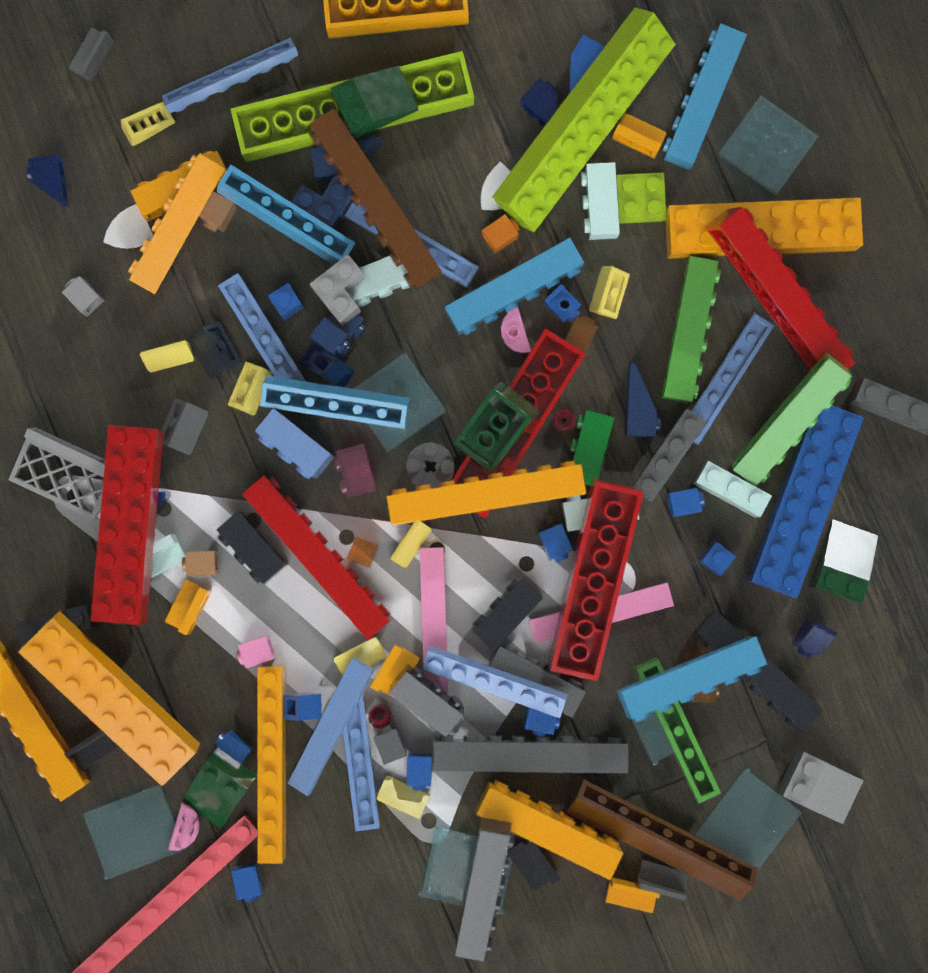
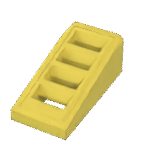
(150, 130)

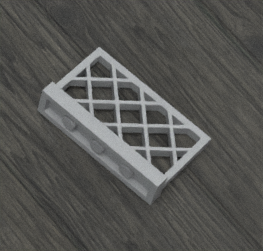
(65, 451)

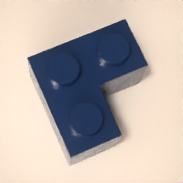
(326, 208)
(336, 338)

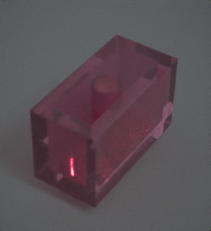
(356, 471)

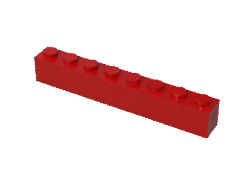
(317, 557)

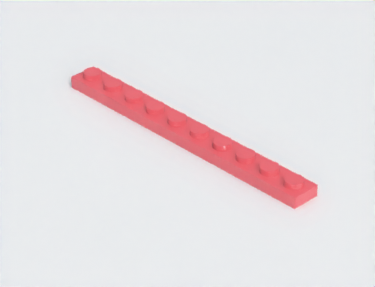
(170, 898)

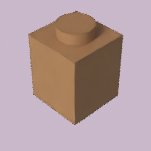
(217, 212)
(200, 563)

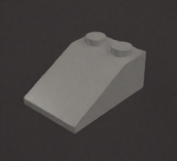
(819, 786)

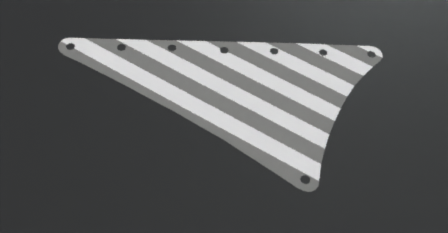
(312, 629)

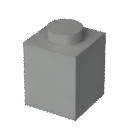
(82, 295)

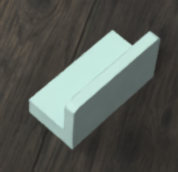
(166, 554)

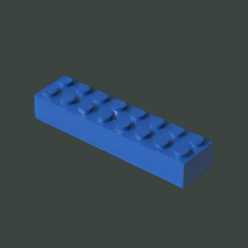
(804, 502)

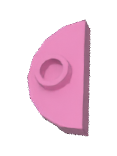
(514, 332)
(185, 828)

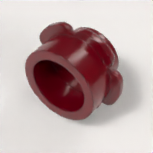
(570, 420)
(377, 711)

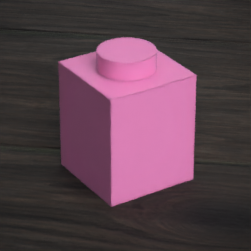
(256, 652)

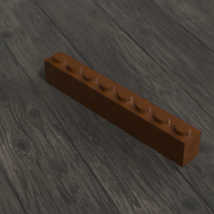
(375, 199)
(662, 840)

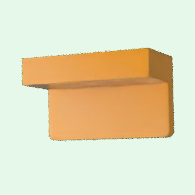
(639, 135)
(188, 606)
(392, 667)
(629, 895)

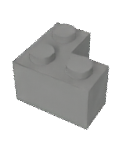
(333, 289)

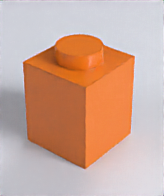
(500, 233)

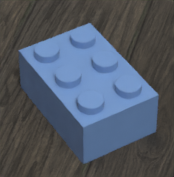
(293, 445)

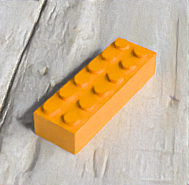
(381, 16)
(550, 830)

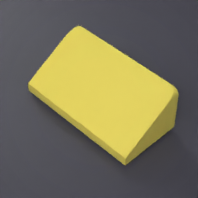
(609, 292)
(167, 356)
(248, 388)
(411, 544)
(367, 652)
(402, 797)

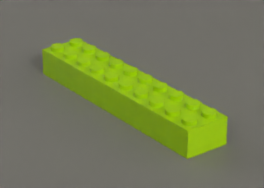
(584, 119)
(284, 121)

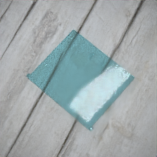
(749, 820)
(132, 831)
(451, 867)

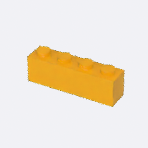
(154, 194)

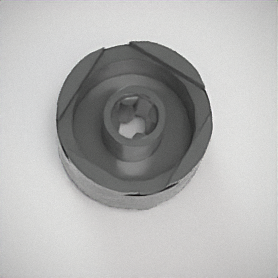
(430, 452)

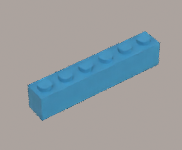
(705, 96)
(284, 216)
(514, 287)
(335, 402)
(691, 678)

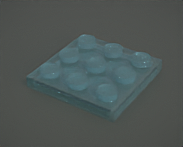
(768, 145)
(403, 380)

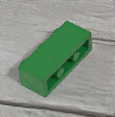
(591, 443)

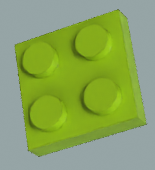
(641, 198)

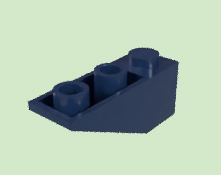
(324, 172)

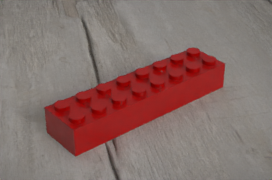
(777, 288)
(539, 383)
(127, 525)
(595, 579)

